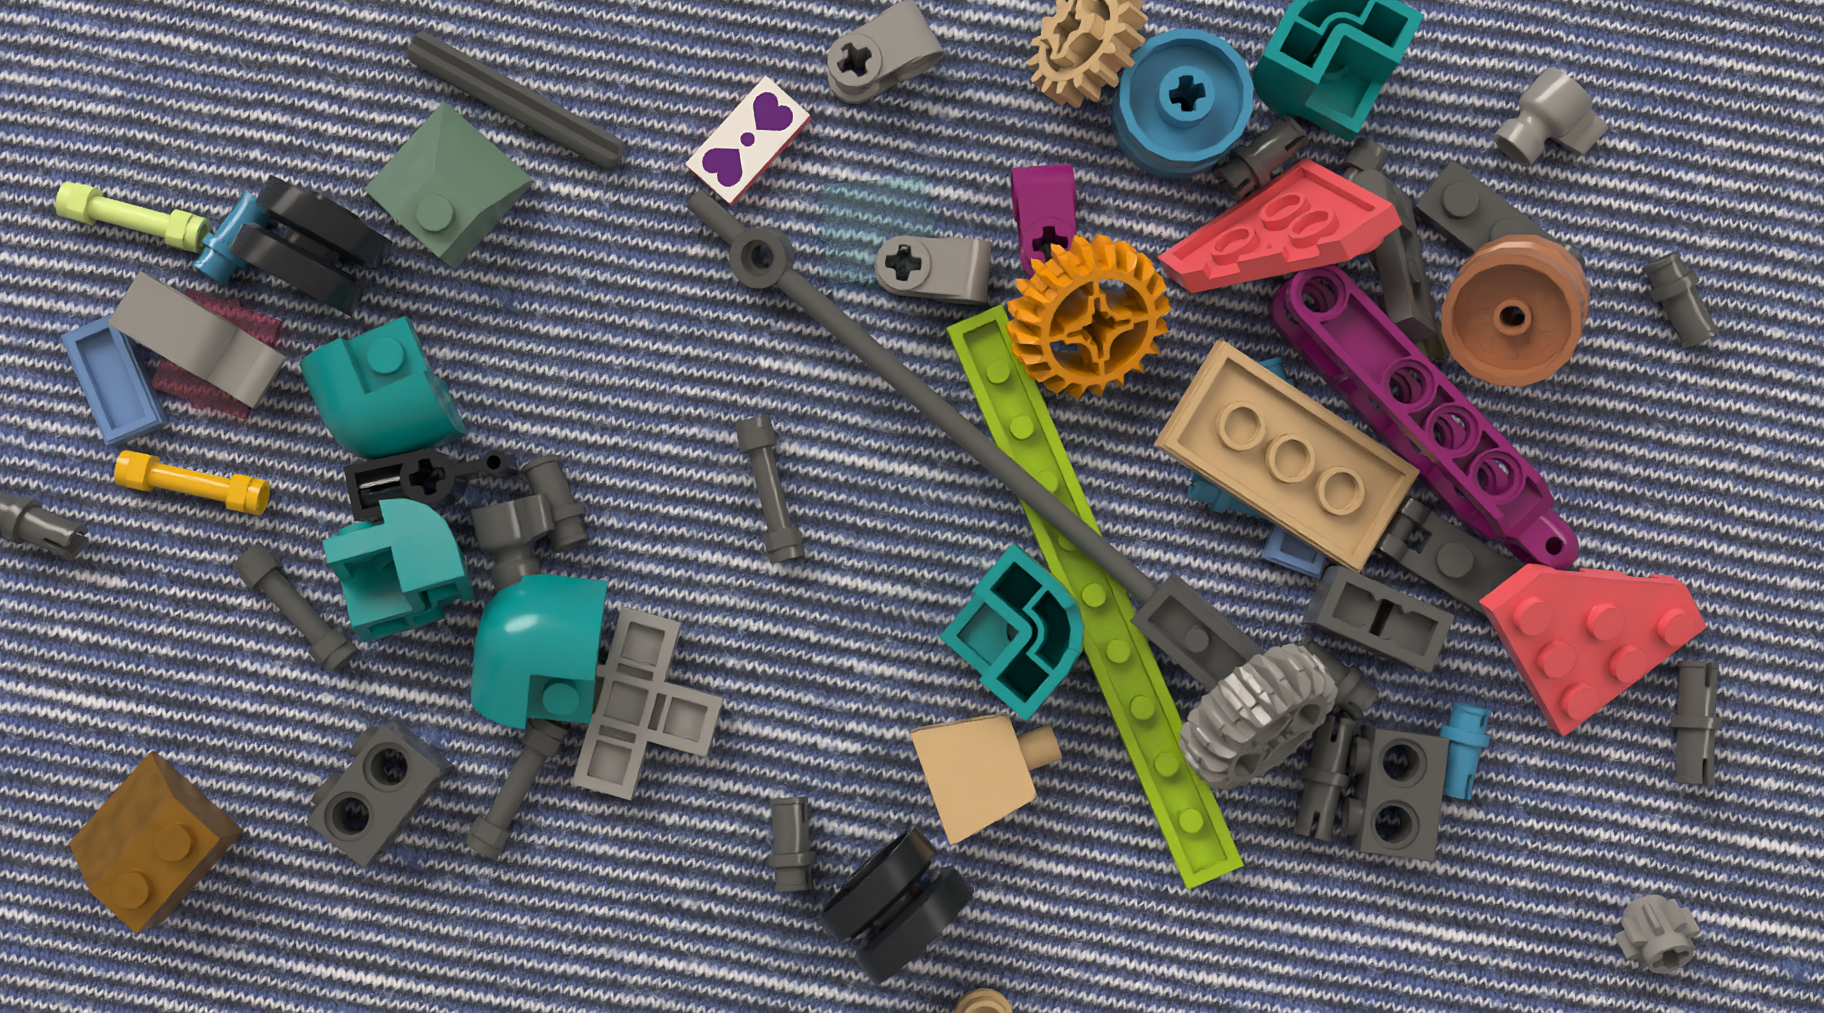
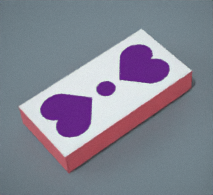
(748, 141)

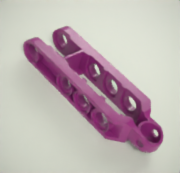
(1358, 356)

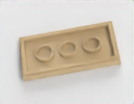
(1286, 457)

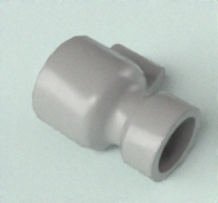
(1550, 109)

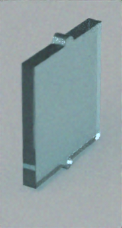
(865, 216)

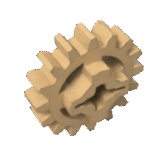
(1085, 47)

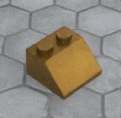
(151, 844)

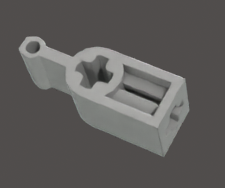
(197, 339)

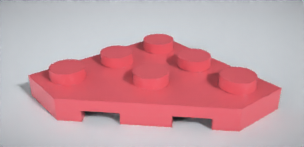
(1288, 226)
(1588, 633)

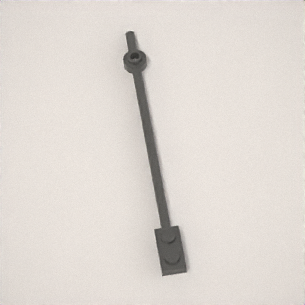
(1170, 615)

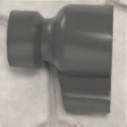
(509, 532)

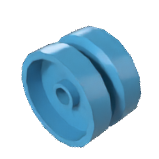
(1189, 69)

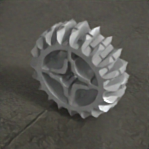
(1257, 716)

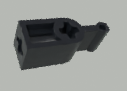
(409, 471)

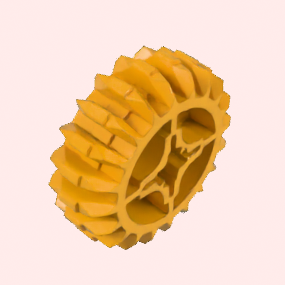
(1070, 306)

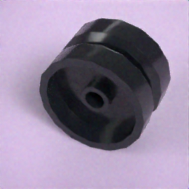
(311, 244)
(902, 912)

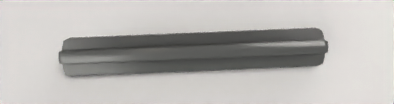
(515, 100)

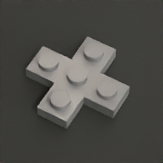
(640, 706)

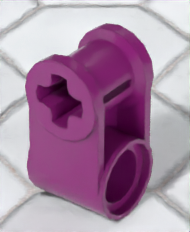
(1043, 209)

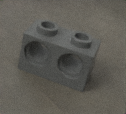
(1378, 619)
(1414, 793)
(388, 801)

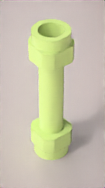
(88, 205)

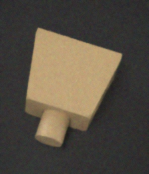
(981, 769)

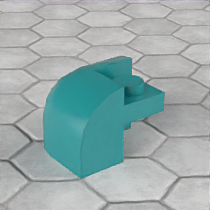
(1333, 60)
(381, 393)
(398, 569)
(1019, 631)
(539, 650)

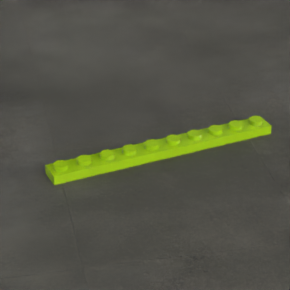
(1111, 643)

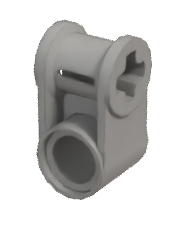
(891, 49)
(948, 270)

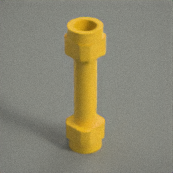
(145, 472)

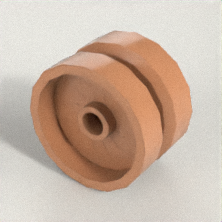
(1495, 340)

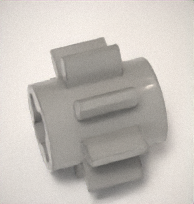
(1657, 933)

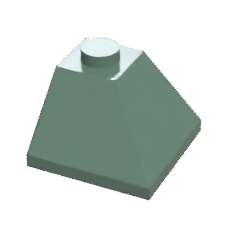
(449, 185)

